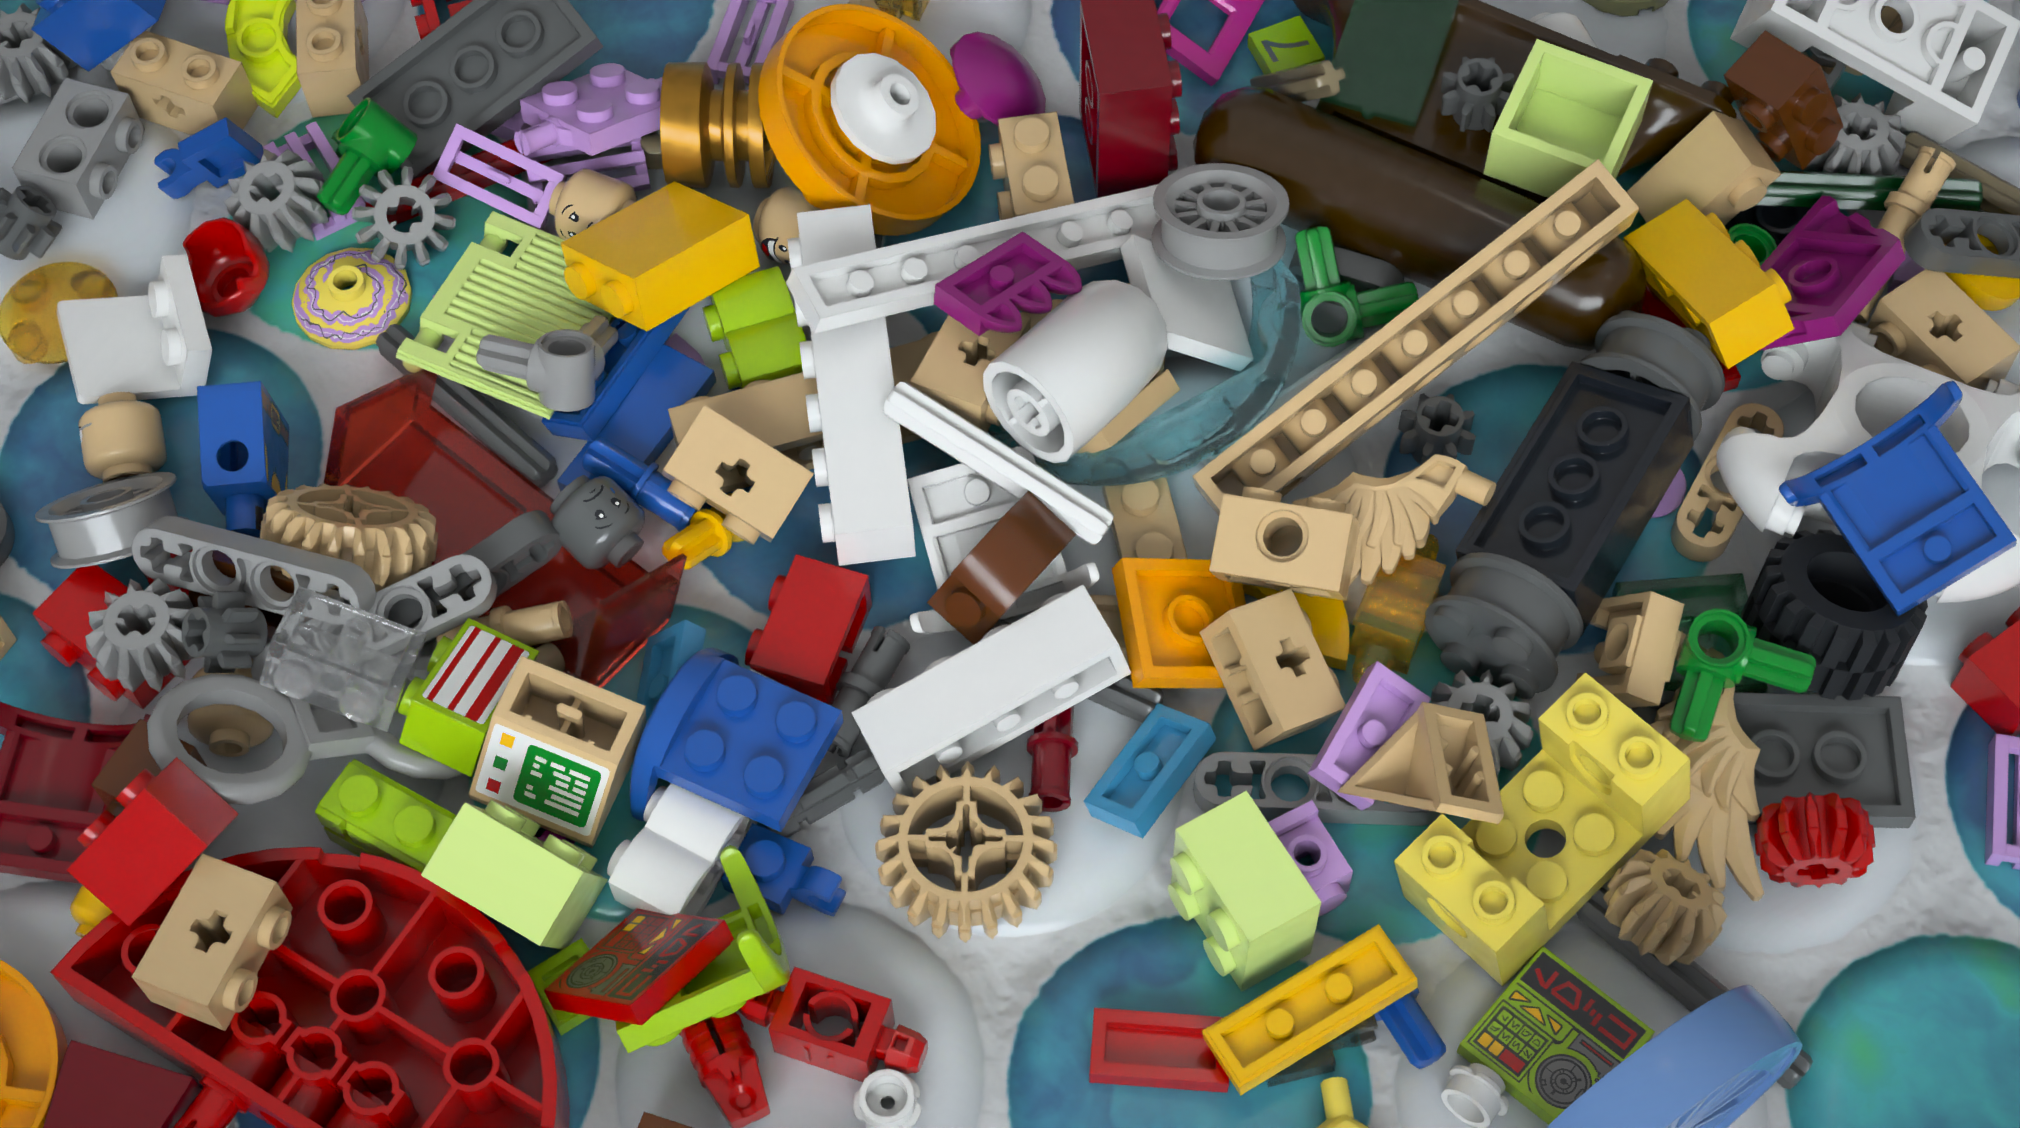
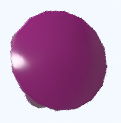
(994, 79)

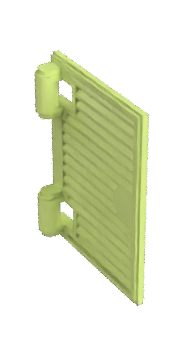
(500, 297)

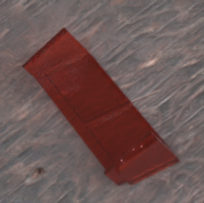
(412, 449)

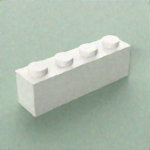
(992, 690)

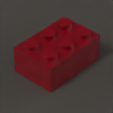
(1127, 94)

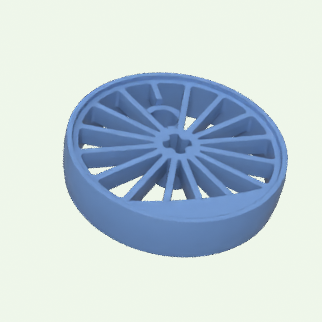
(1694, 1071)

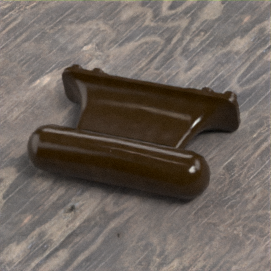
(1422, 188)

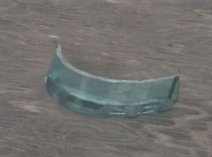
(1211, 419)

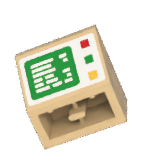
(558, 750)

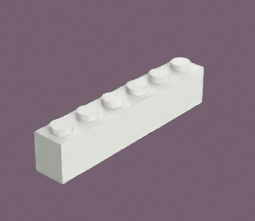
(853, 377)

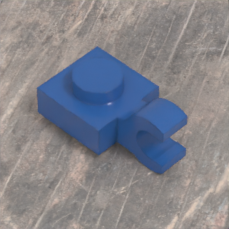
(207, 156)
(785, 873)

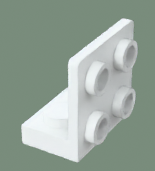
(139, 343)

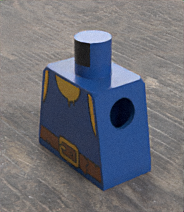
(242, 451)

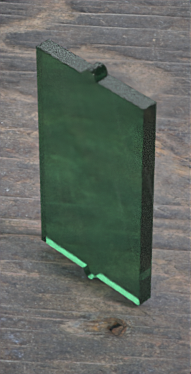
(1391, 56)

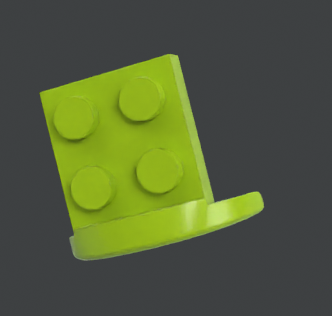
(744, 970)

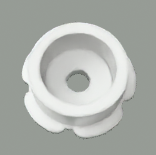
(883, 1085)
(1475, 1094)

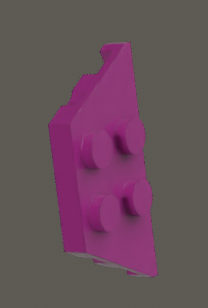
(1831, 270)

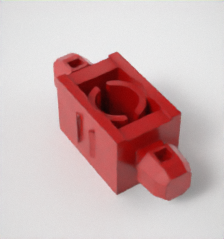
(842, 1054)

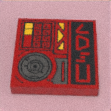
(639, 966)

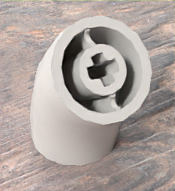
(1077, 368)

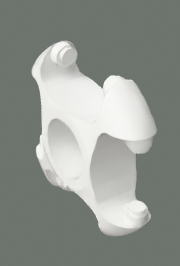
(1855, 399)

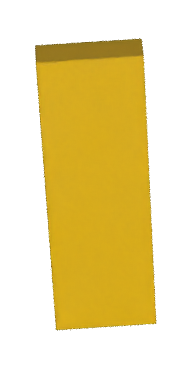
(1309, 1009)

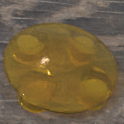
(30, 308)

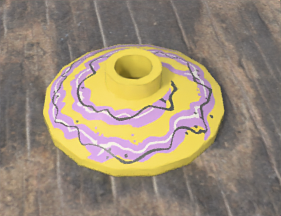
(355, 315)

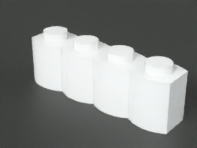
(677, 854)

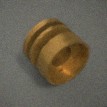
(712, 126)

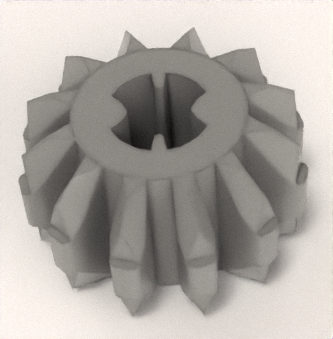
(27, 59)
(1866, 142)
(278, 199)
(388, 204)
(140, 635)
(1503, 716)

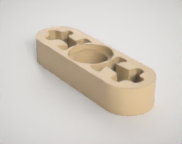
(1706, 495)

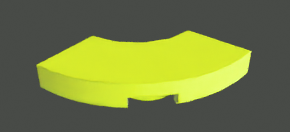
(259, 40)

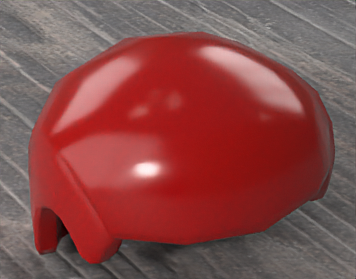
(226, 266)

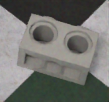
(80, 147)

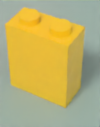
(660, 255)

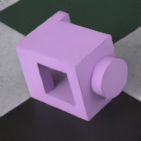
(1305, 835)

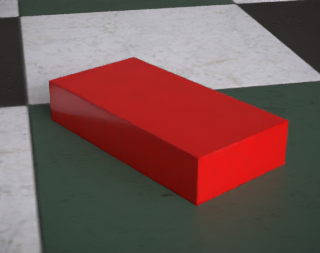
(1154, 1051)

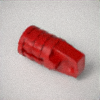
(731, 1077)

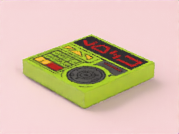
(1552, 1036)

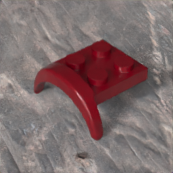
(49, 790)

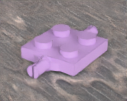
(591, 111)

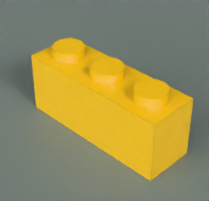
(1712, 282)

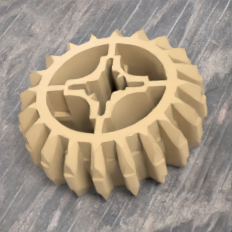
(359, 525)
(992, 852)

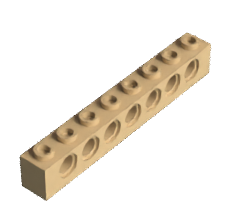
(1424, 339)

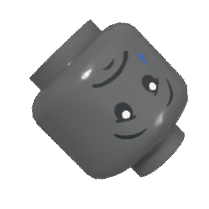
(598, 522)

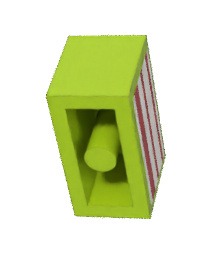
(456, 701)

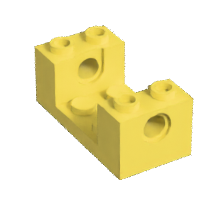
(1597, 782)

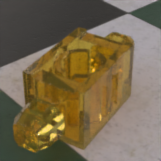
(1394, 610)

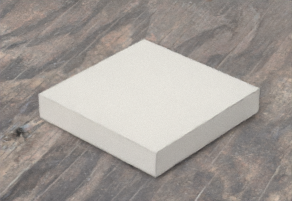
(1197, 311)

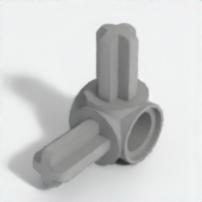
(557, 366)

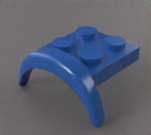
(1908, 506)
(733, 740)

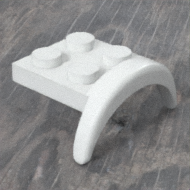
(954, 514)

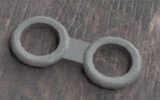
(305, 733)

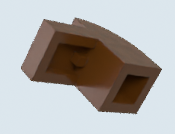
(1001, 567)

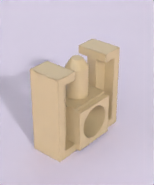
(1637, 646)

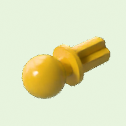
(701, 538)

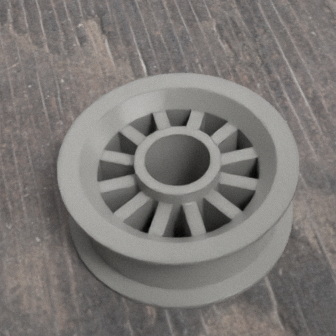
(1220, 221)
(103, 519)

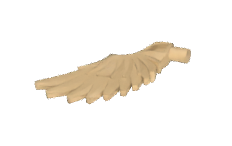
(1394, 511)
(1719, 795)

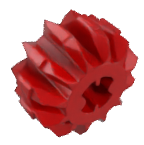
(1814, 840)

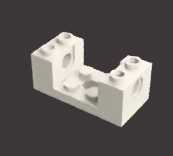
(1936, 66)

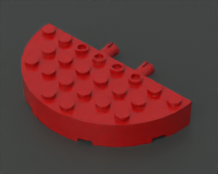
(366, 1016)

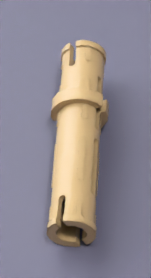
(1911, 201)

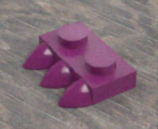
(1004, 282)

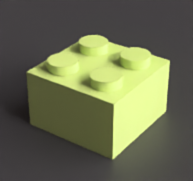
(1564, 119)
(515, 877)
(1242, 892)

